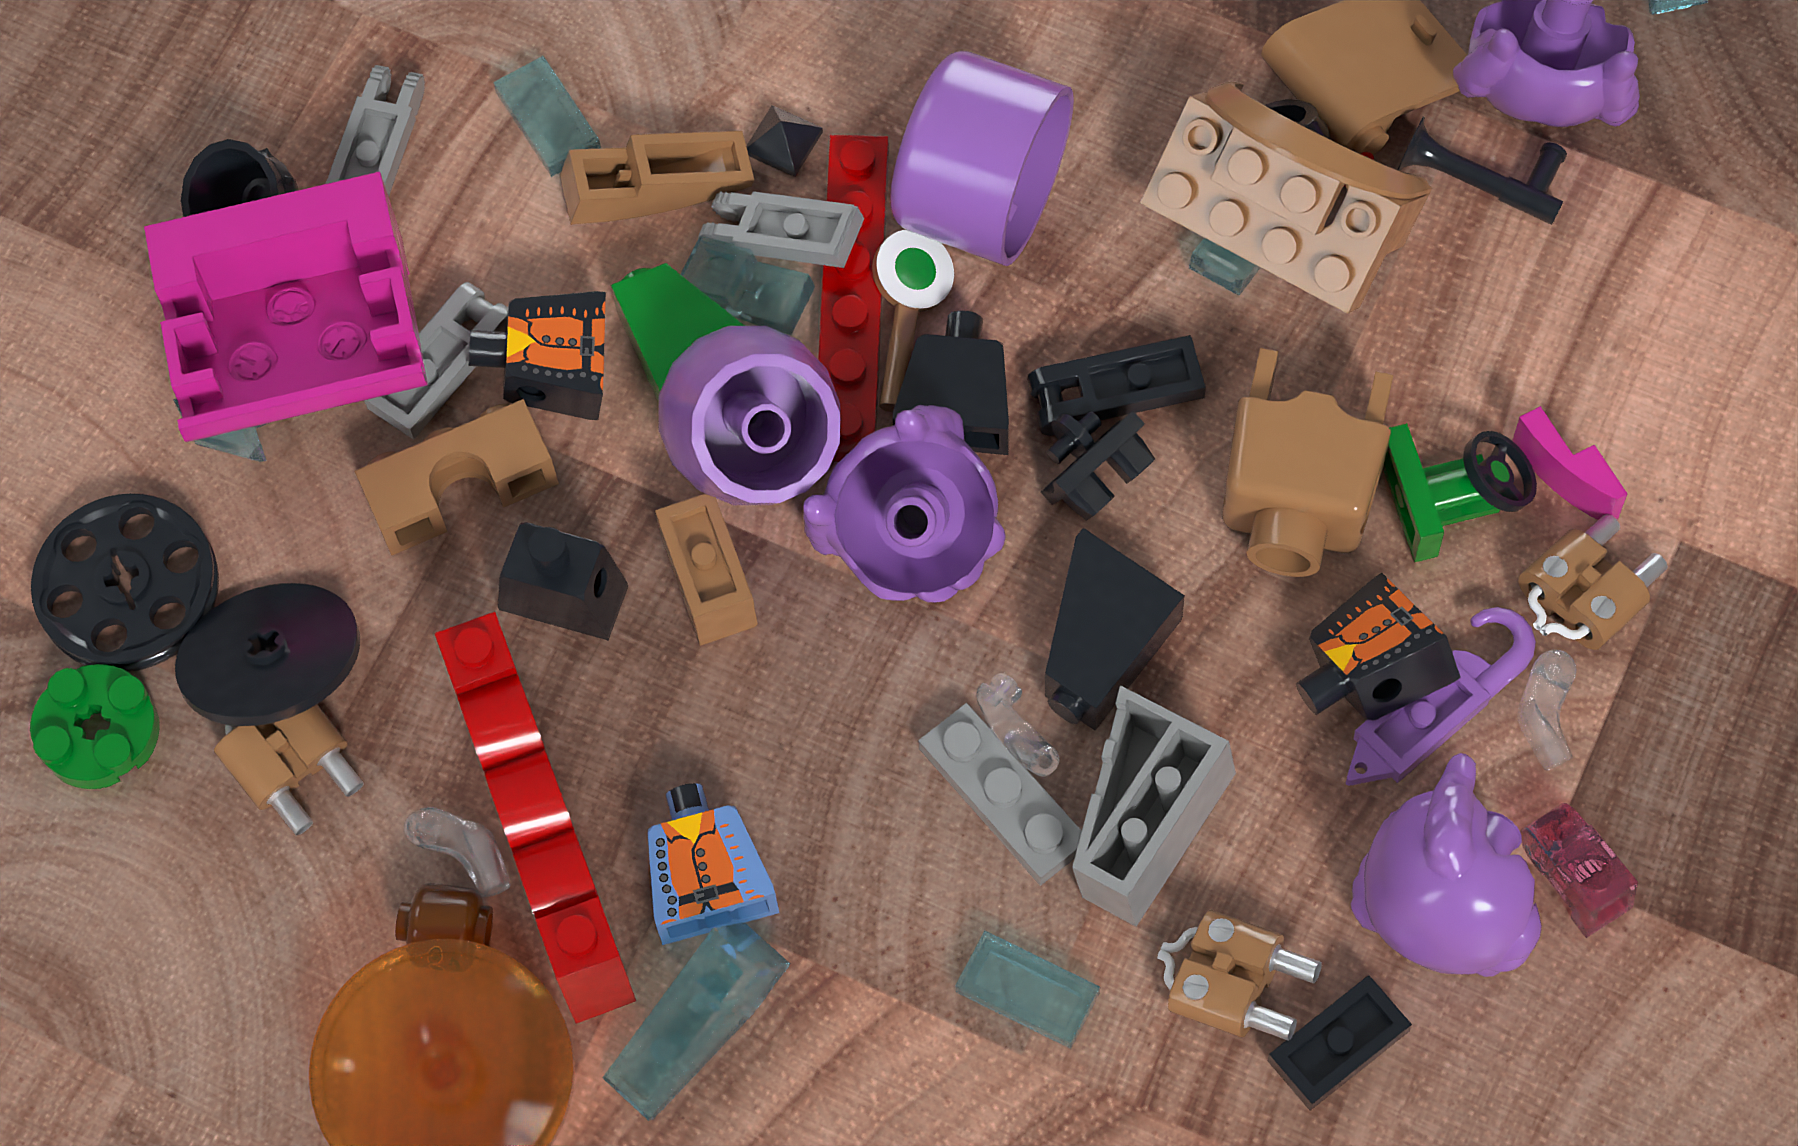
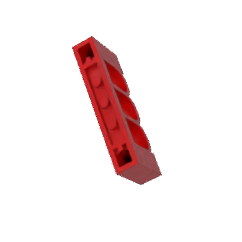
(535, 818)

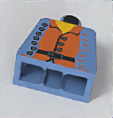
(704, 869)

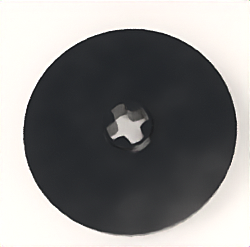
(267, 654)

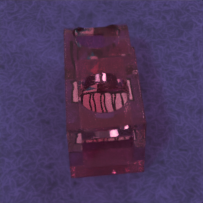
(1580, 868)

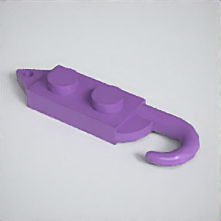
(1412, 733)

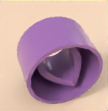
(981, 156)

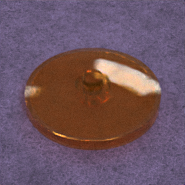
(442, 1052)

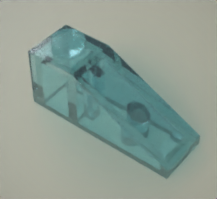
(696, 1016)

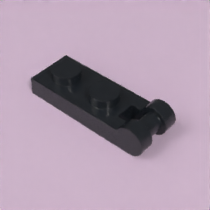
(1119, 382)

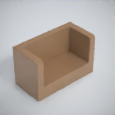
(706, 568)

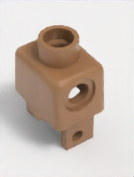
(1302, 472)

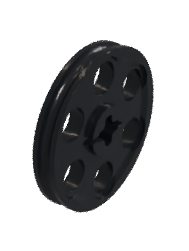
(98, 581)

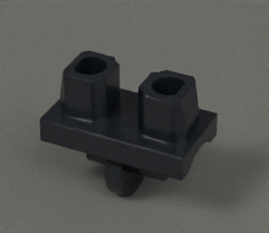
(1118, 446)

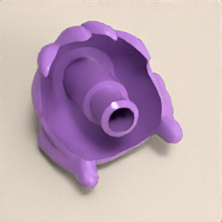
(1551, 63)
(910, 509)
(1446, 882)

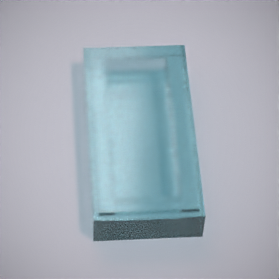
(545, 113)
(1027, 989)

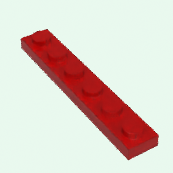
(849, 294)

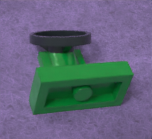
(1454, 489)

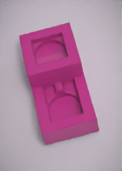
(1579, 478)

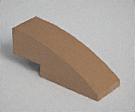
(653, 175)

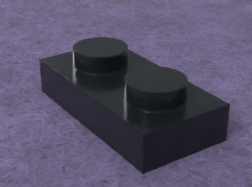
(1339, 1042)

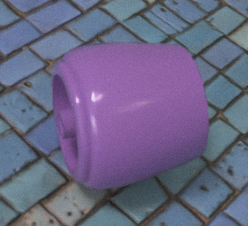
(749, 416)

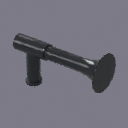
(1527, 197)

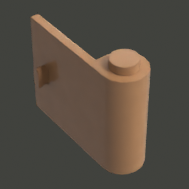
(1365, 65)

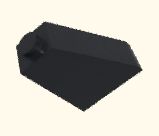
(1105, 630)

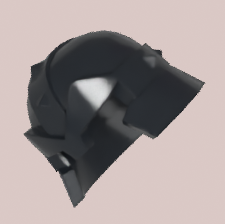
(232, 175)

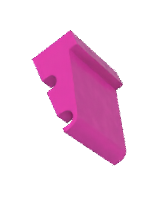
(285, 306)

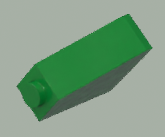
(664, 317)

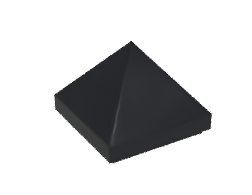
(783, 141)

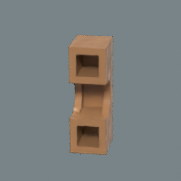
(495, 447)

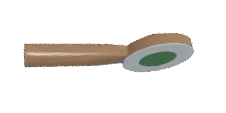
(914, 278)

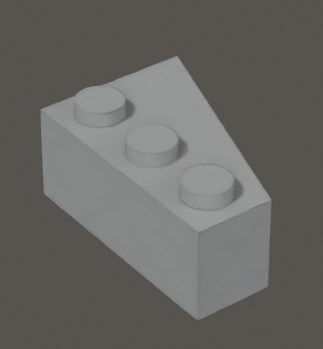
(1148, 804)

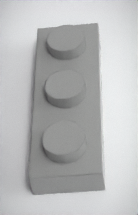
(1002, 793)

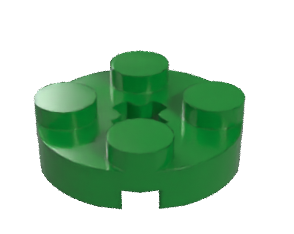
(76, 696)

